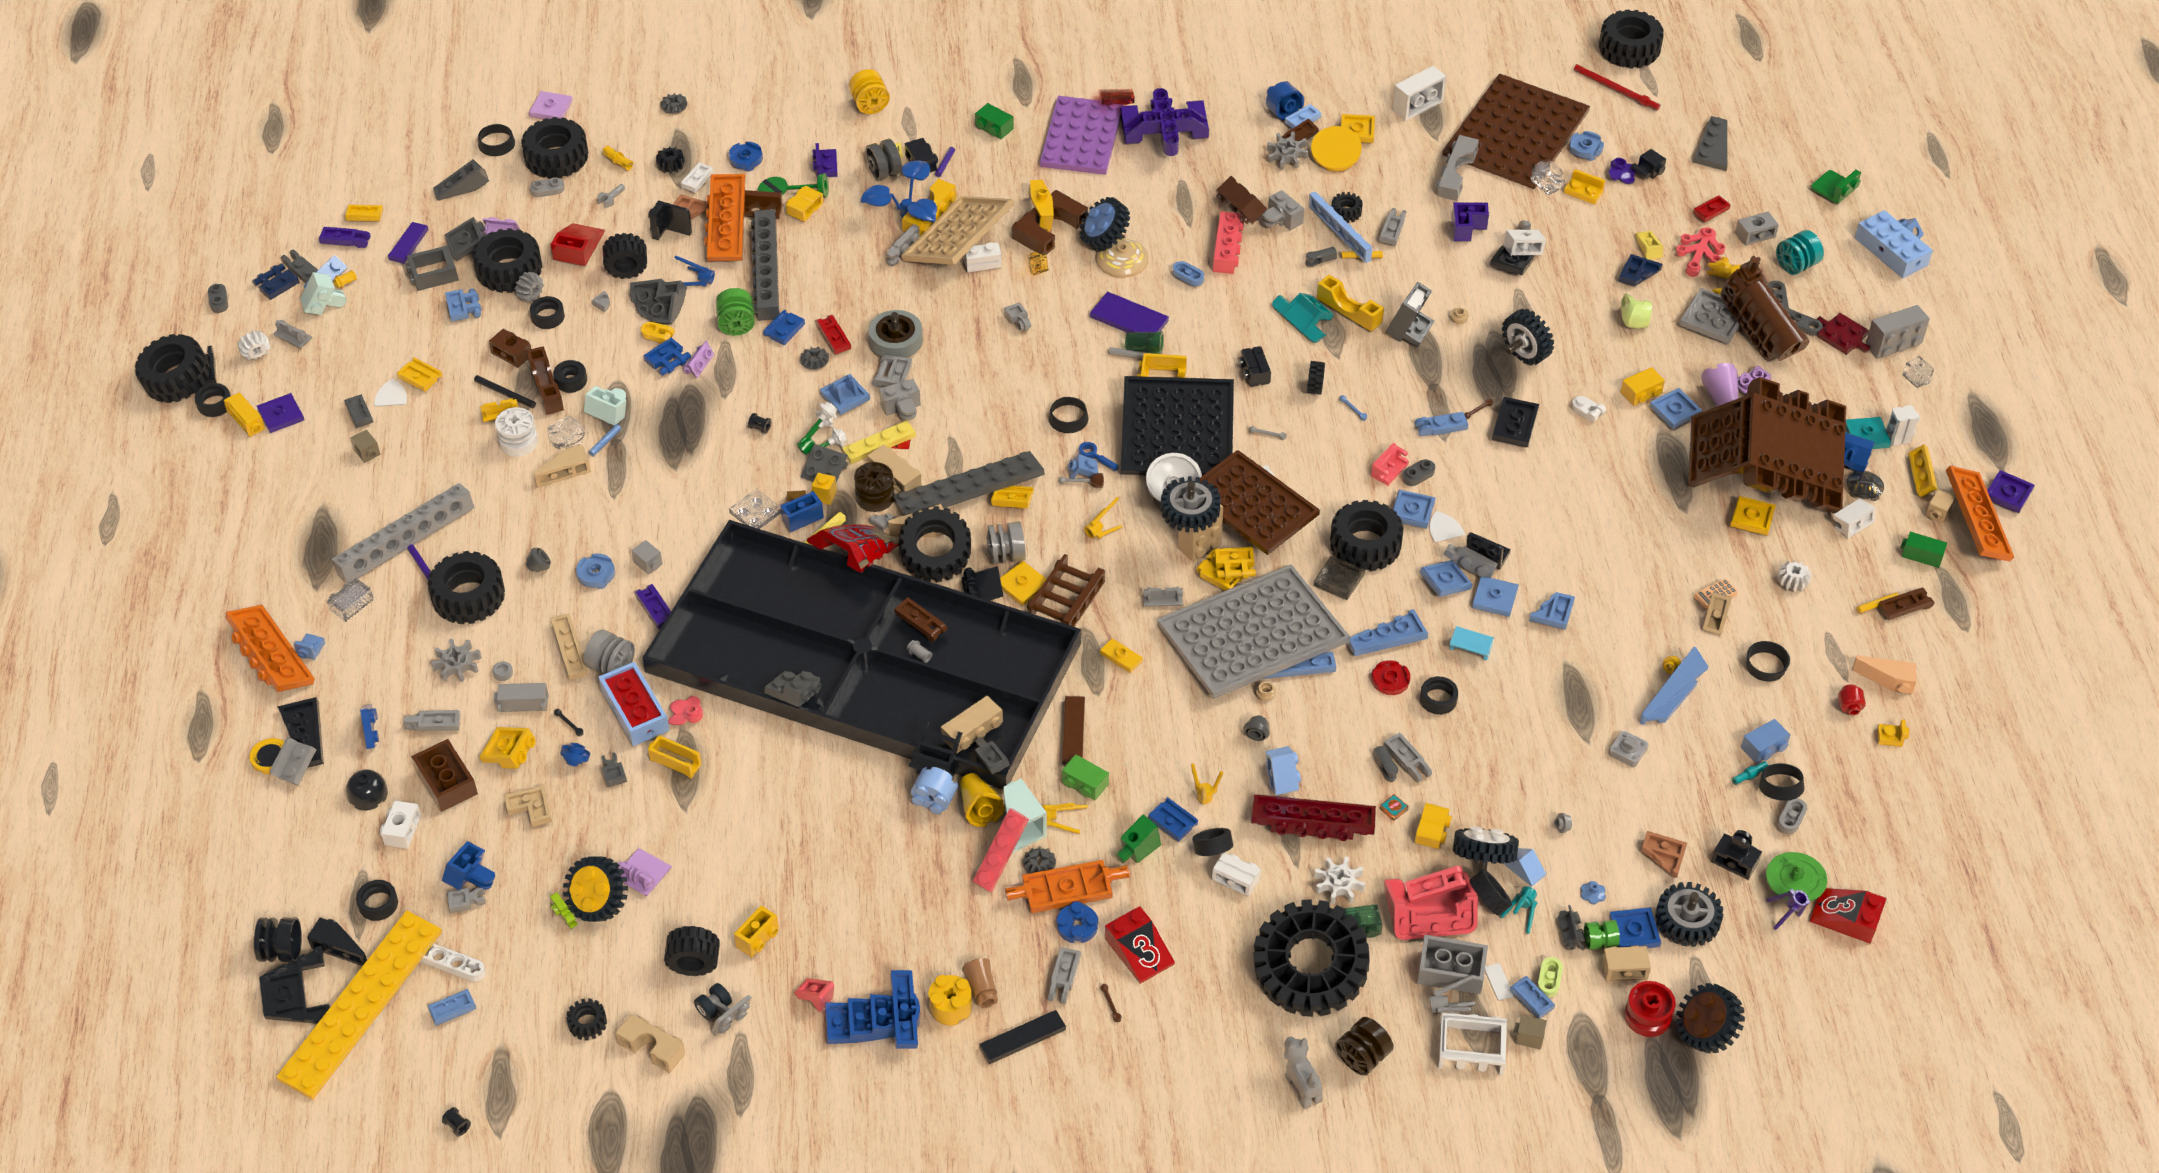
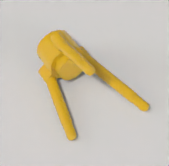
(1094, 528)
(1205, 790)
(1052, 814)

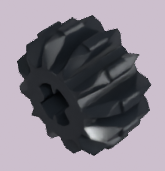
(670, 159)

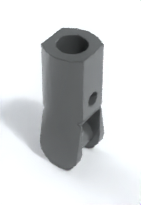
(1317, 257)
(1386, 763)

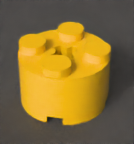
(950, 999)

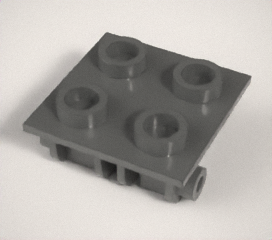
(824, 461)

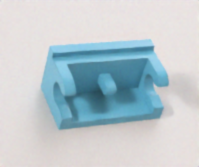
(1472, 641)

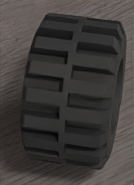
(624, 255)
(692, 951)

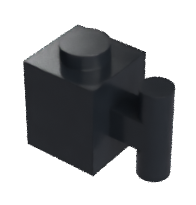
(1650, 164)

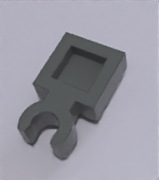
(613, 771)

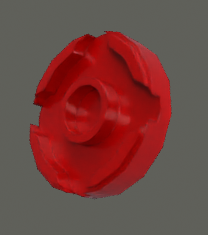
(1390, 677)

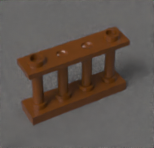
(1077, 606)

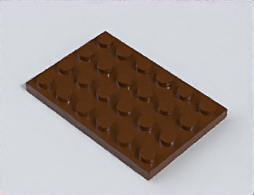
(1258, 502)

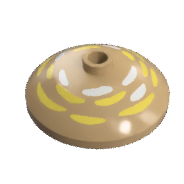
(1123, 259)

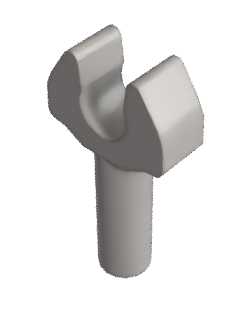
(608, 198)

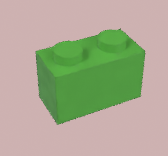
(1085, 777)

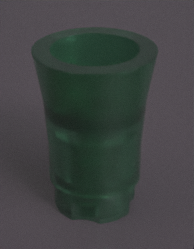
(1145, 342)

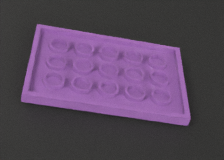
(1081, 135)

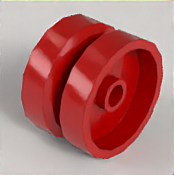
(1649, 1008)

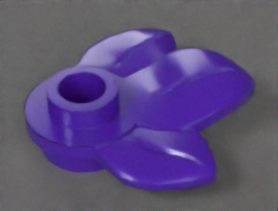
(1621, 170)

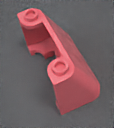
(1437, 916)

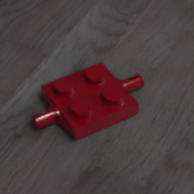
(1843, 333)

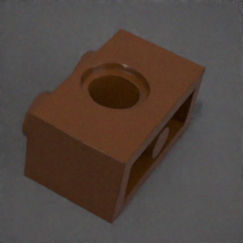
(509, 347)

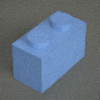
(1765, 741)

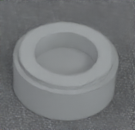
(502, 671)

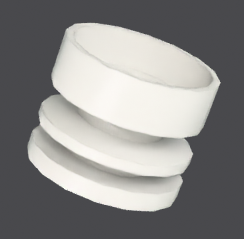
(516, 432)

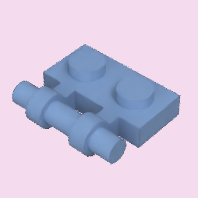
(457, 304)

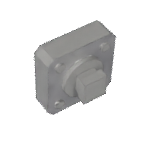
(1628, 748)

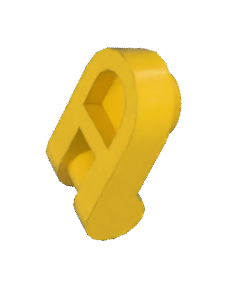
(652, 332)

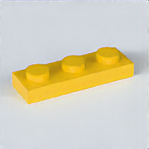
(1922, 470)

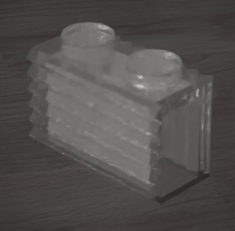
(350, 599)

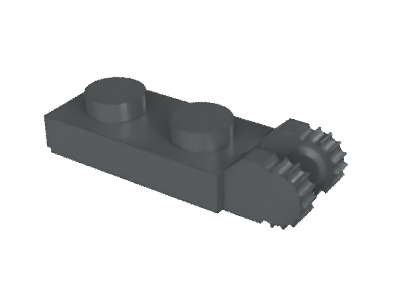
(299, 267)

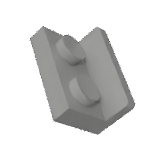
(292, 761)

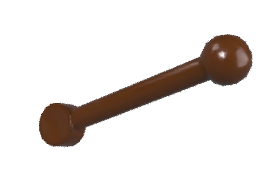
(1489, 402)
(1116, 1017)

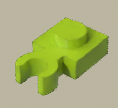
(560, 908)

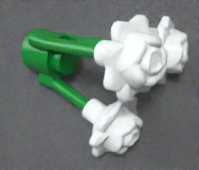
(824, 418)

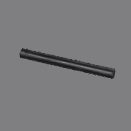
(504, 391)

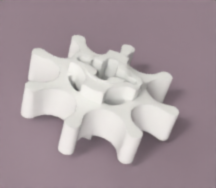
(1339, 880)

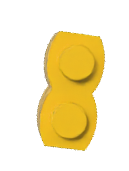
(804, 203)
(1432, 826)

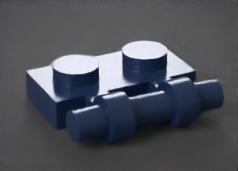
(279, 284)

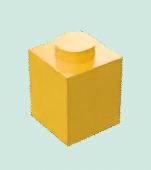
(825, 487)

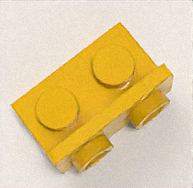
(1585, 186)

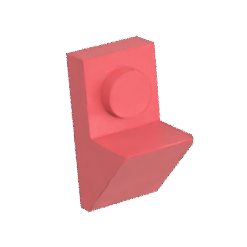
(816, 991)

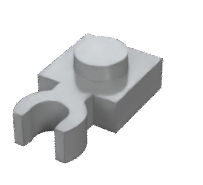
(463, 899)

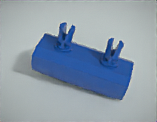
(1857, 452)

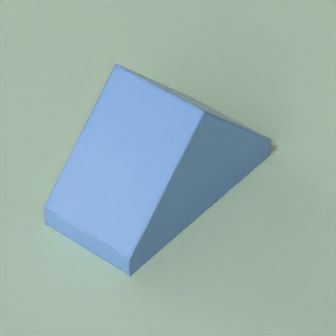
(1527, 866)

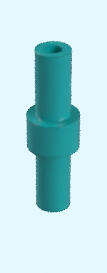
(1749, 773)

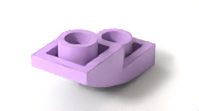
(1745, 379)

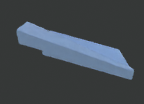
(1676, 688)

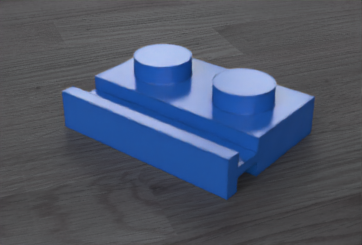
(784, 327)
(1173, 819)

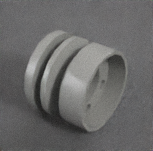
(1006, 542)
(608, 652)

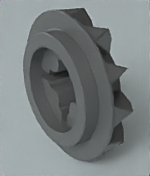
(675, 107)
(814, 363)
(1030, 860)

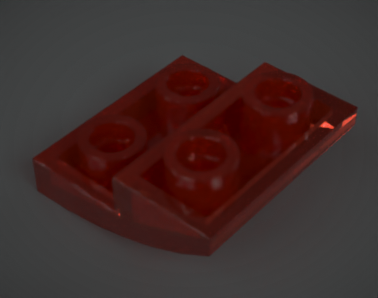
(1116, 96)

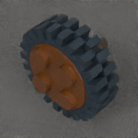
(1710, 1018)

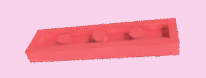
(1001, 849)

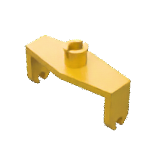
(1042, 202)

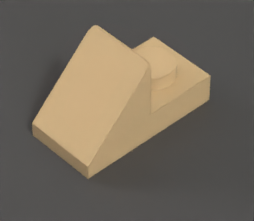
(1717, 613)

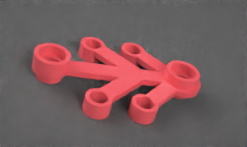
(1706, 236)

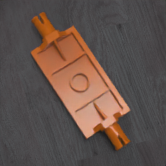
(1067, 885)

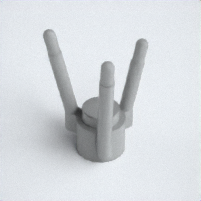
(1440, 1003)

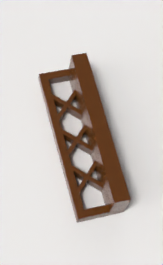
(763, 201)

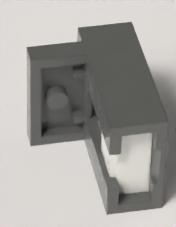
(1409, 321)

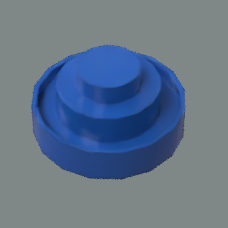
(575, 754)

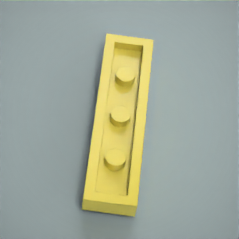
(889, 437)

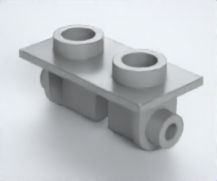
(291, 334)
(1159, 597)

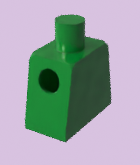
(1139, 840)

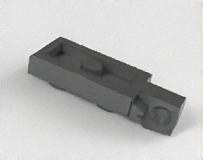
(991, 756)

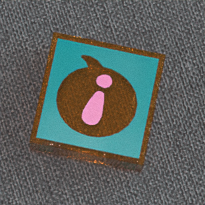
(1394, 807)

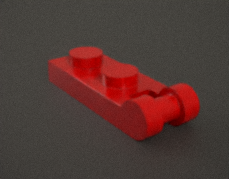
(833, 334)

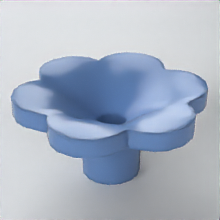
(1593, 892)

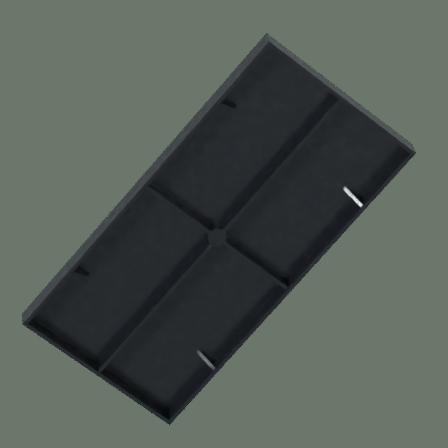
(796, 608)

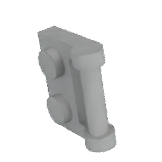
(898, 372)

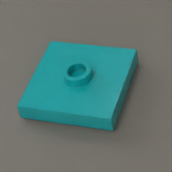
(1870, 429)

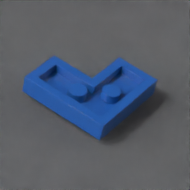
(369, 717)

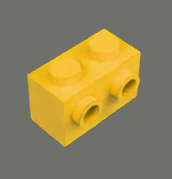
(756, 931)

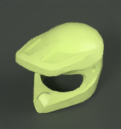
(1635, 313)

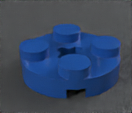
(738, 156)
(1077, 912)

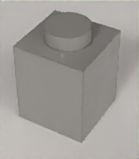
(647, 557)

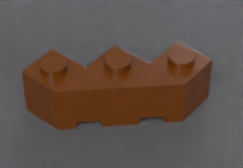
(1241, 200)

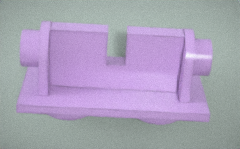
(494, 224)
(699, 360)

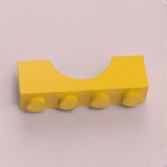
(943, 195)
(1332, 292)

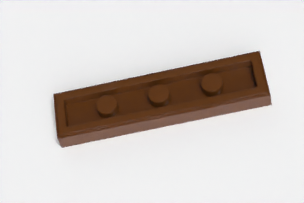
(1073, 727)

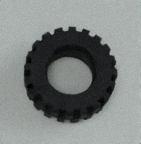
(1631, 38)
(554, 133)
(502, 246)
(165, 354)
(1372, 518)
(934, 521)
(469, 605)

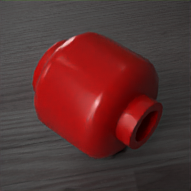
(1851, 699)

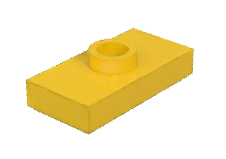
(364, 212)
(1121, 655)

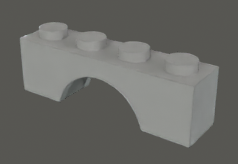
(1463, 152)

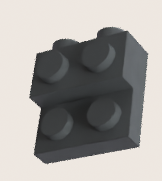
(465, 237)
(794, 688)

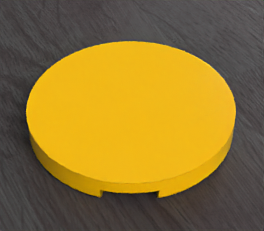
(1336, 148)

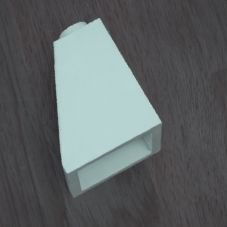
(1020, 798)

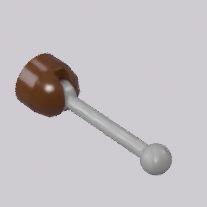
(1096, 480)

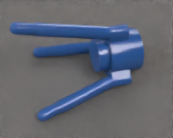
(704, 274)

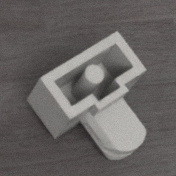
(1283, 211)
(901, 399)

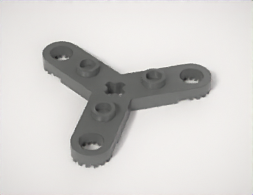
(1803, 321)

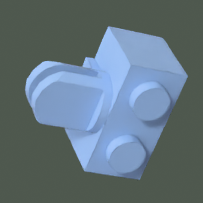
(1282, 770)

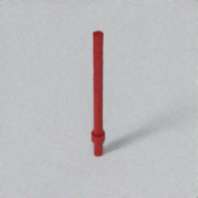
(1643, 100)

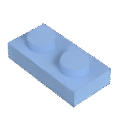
(1303, 114)

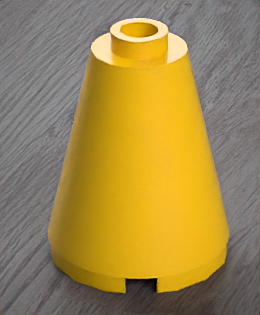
(980, 801)

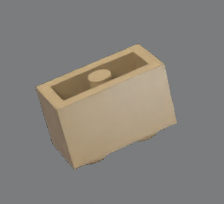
(1626, 963)

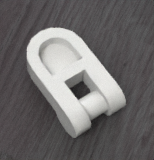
(1583, 405)

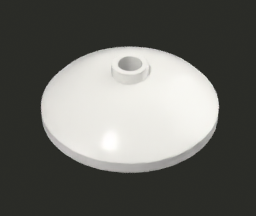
(1168, 468)

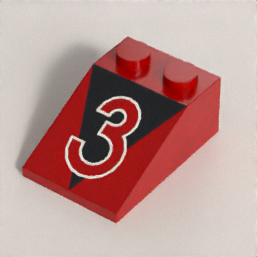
(1849, 912)
(1138, 944)

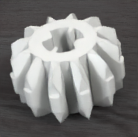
(253, 345)
(1794, 576)

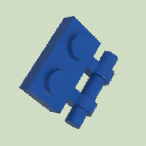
(663, 353)

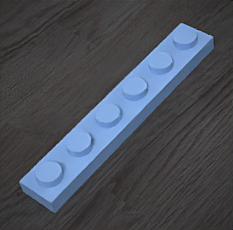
(1340, 227)

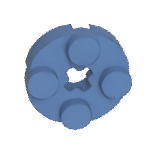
(1579, 148)
(595, 579)

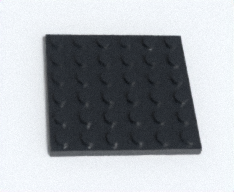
(1176, 417)

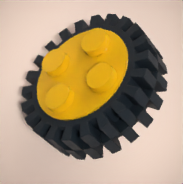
(595, 889)

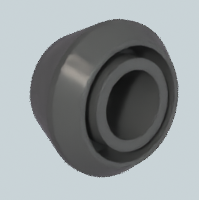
(537, 560)
(1257, 728)

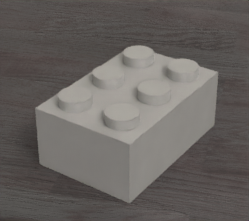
(1897, 331)
(1452, 960)

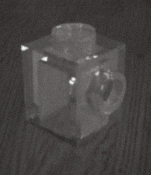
(1918, 372)

